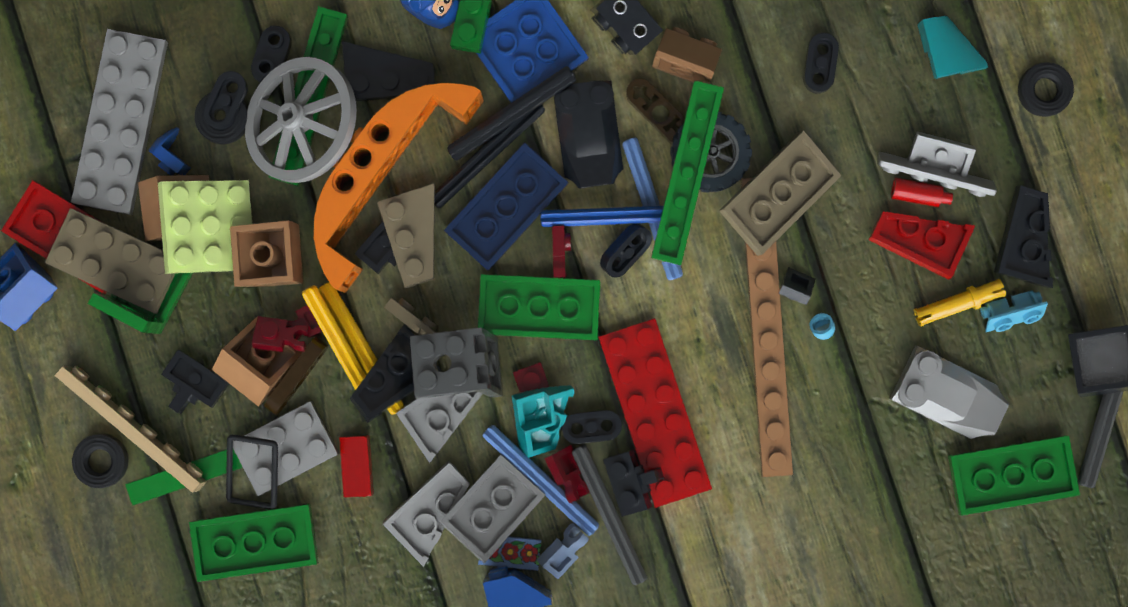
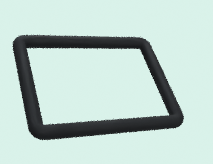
(229, 471)

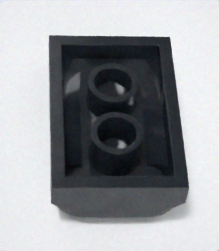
(588, 133)

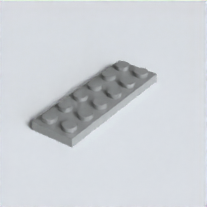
(119, 122)

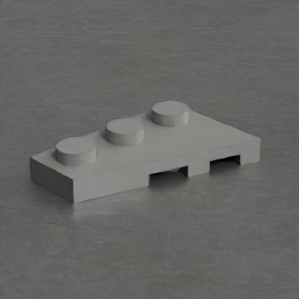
(435, 419)
(419, 517)

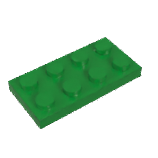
(539, 307)
(1013, 475)
(253, 542)

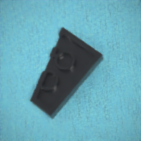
(383, 74)
(1025, 239)
(388, 379)

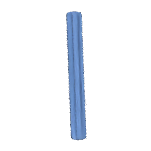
(646, 192)
(540, 480)

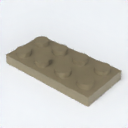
(780, 193)
(111, 260)

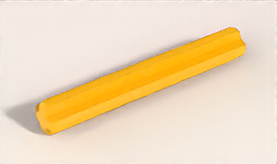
(334, 335)

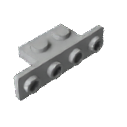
(939, 161)

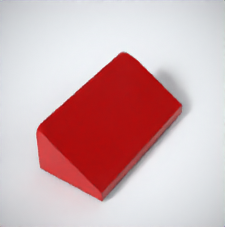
(356, 466)

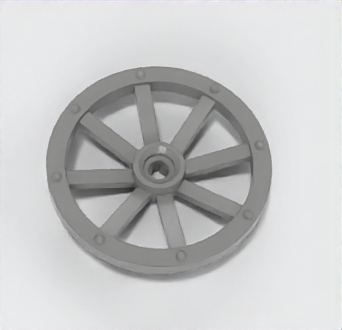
(297, 117)

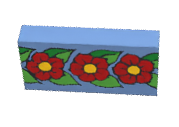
(516, 553)

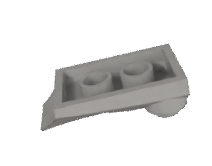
(950, 395)

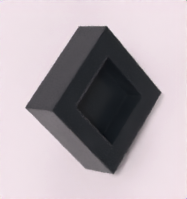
(797, 286)

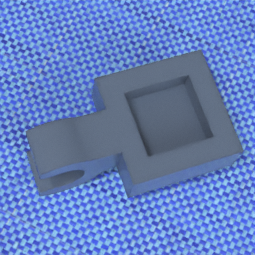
(561, 554)

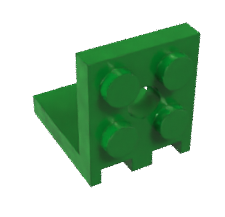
(137, 316)

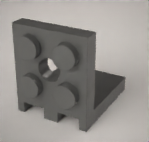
(473, 363)

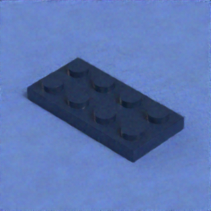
(506, 206)

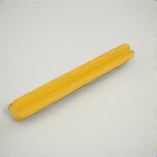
(352, 333)

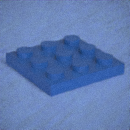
(528, 46)

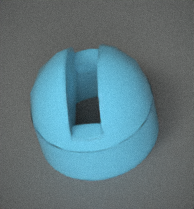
(822, 326)

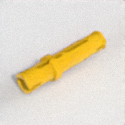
(971, 298)

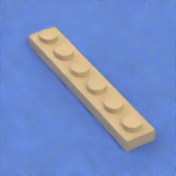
(123, 420)

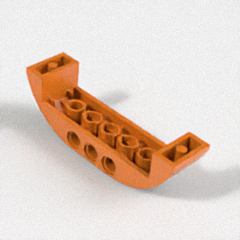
(403, 120)

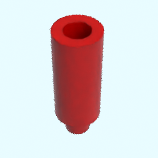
(920, 193)

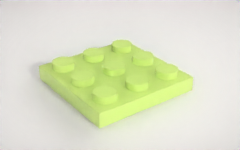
(198, 223)

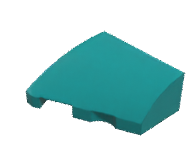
(948, 48)
(539, 418)

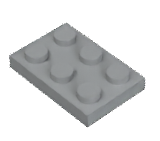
(301, 446)
(492, 509)

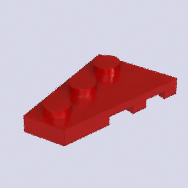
(925, 242)

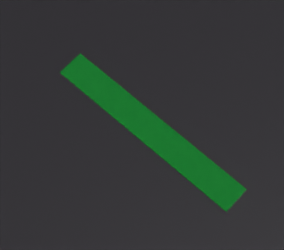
(165, 483)

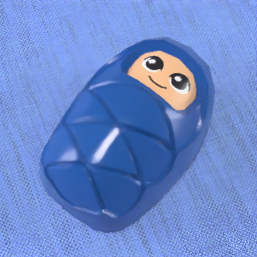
(433, 12)

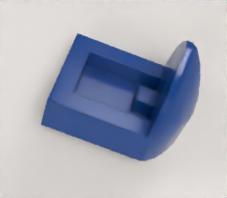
(169, 162)

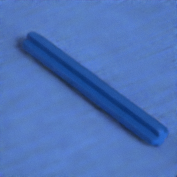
(601, 216)

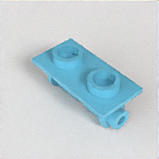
(1026, 309)

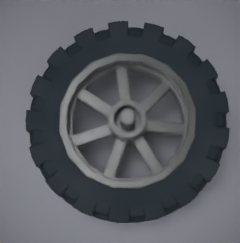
(738, 163)

